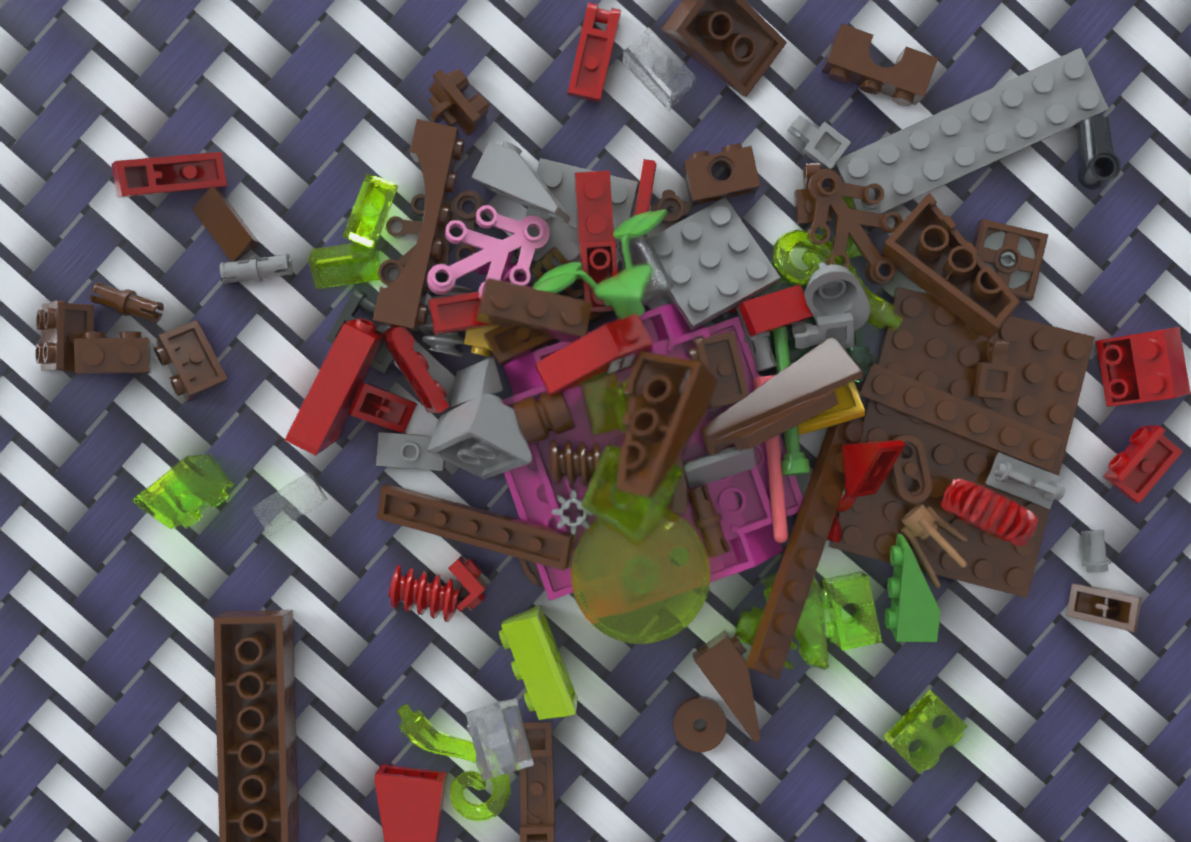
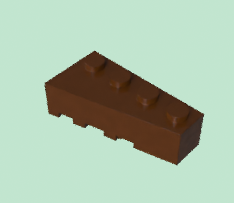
(949, 268)

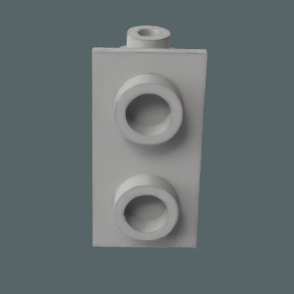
(1025, 481)

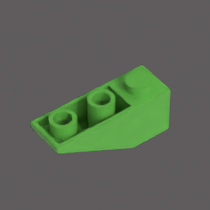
(913, 609)

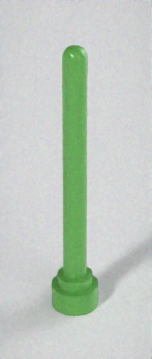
(794, 460)

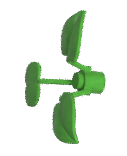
(623, 290)

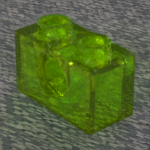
(863, 626)

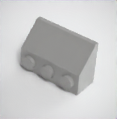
(481, 437)

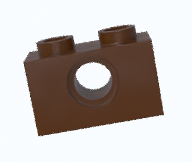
(705, 188)

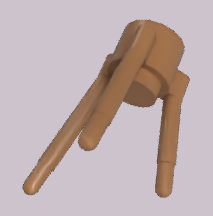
(921, 522)

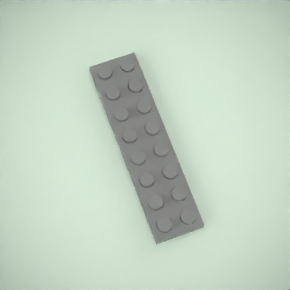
(975, 132)

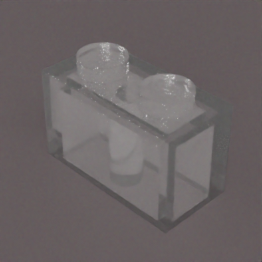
(658, 69)
(499, 739)

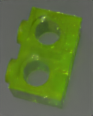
(919, 725)

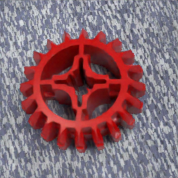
(989, 512)

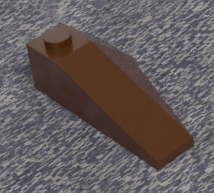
(663, 412)

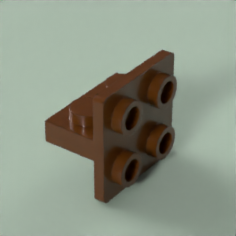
(59, 326)

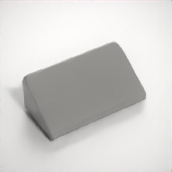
(475, 381)
(718, 466)

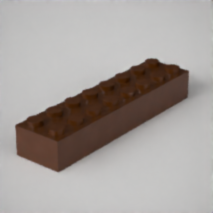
(256, 726)

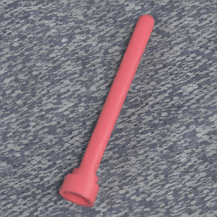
(775, 479)

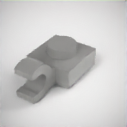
(823, 144)
(836, 326)

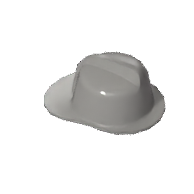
(836, 291)

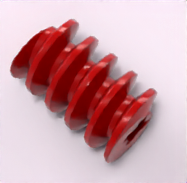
(424, 594)

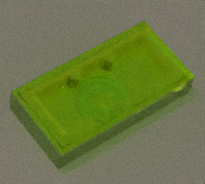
(600, 404)

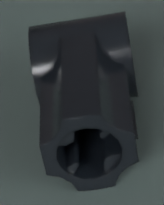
(1096, 148)

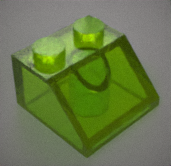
(185, 492)
(626, 512)

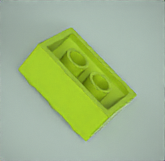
(539, 664)

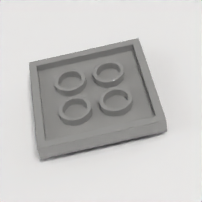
(561, 182)
(712, 263)

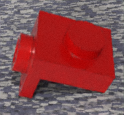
(469, 576)

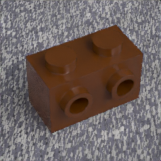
(104, 355)

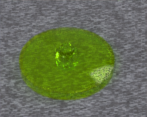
(641, 588)

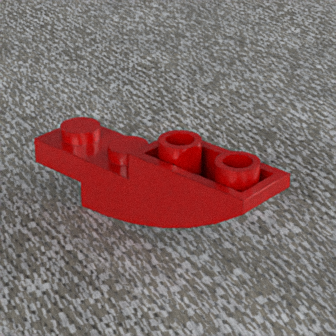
(595, 232)

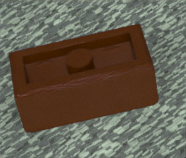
(225, 224)

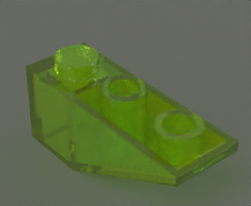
(811, 626)

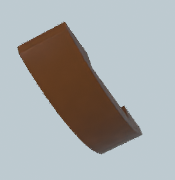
(537, 786)

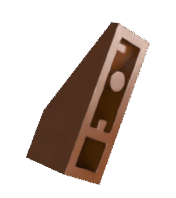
(725, 669)

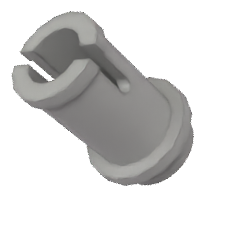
(1094, 551)

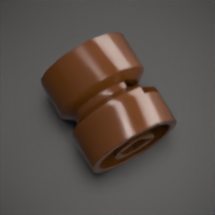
(543, 416)

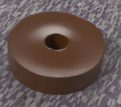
(699, 739)

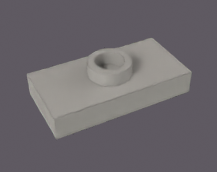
(407, 452)

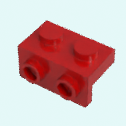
(1142, 462)

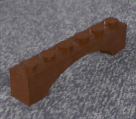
(403, 301)

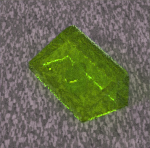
(370, 211)
(343, 265)

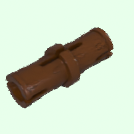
(127, 302)
(708, 521)

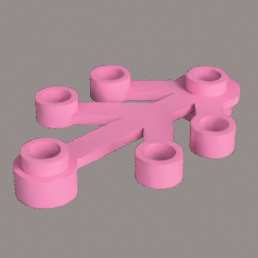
(493, 249)

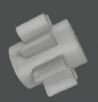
(566, 519)

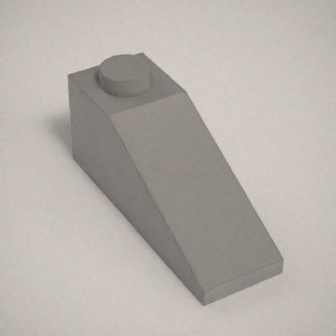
(513, 177)

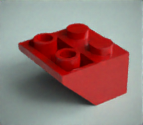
(1143, 367)

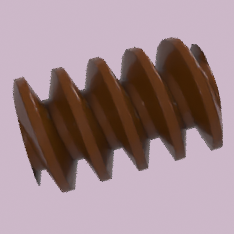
(573, 462)

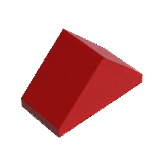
(382, 407)
(868, 465)

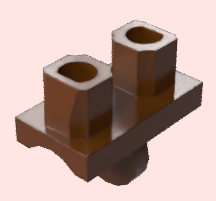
(451, 104)

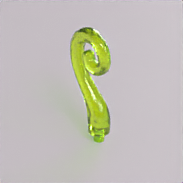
(880, 310)
(425, 736)

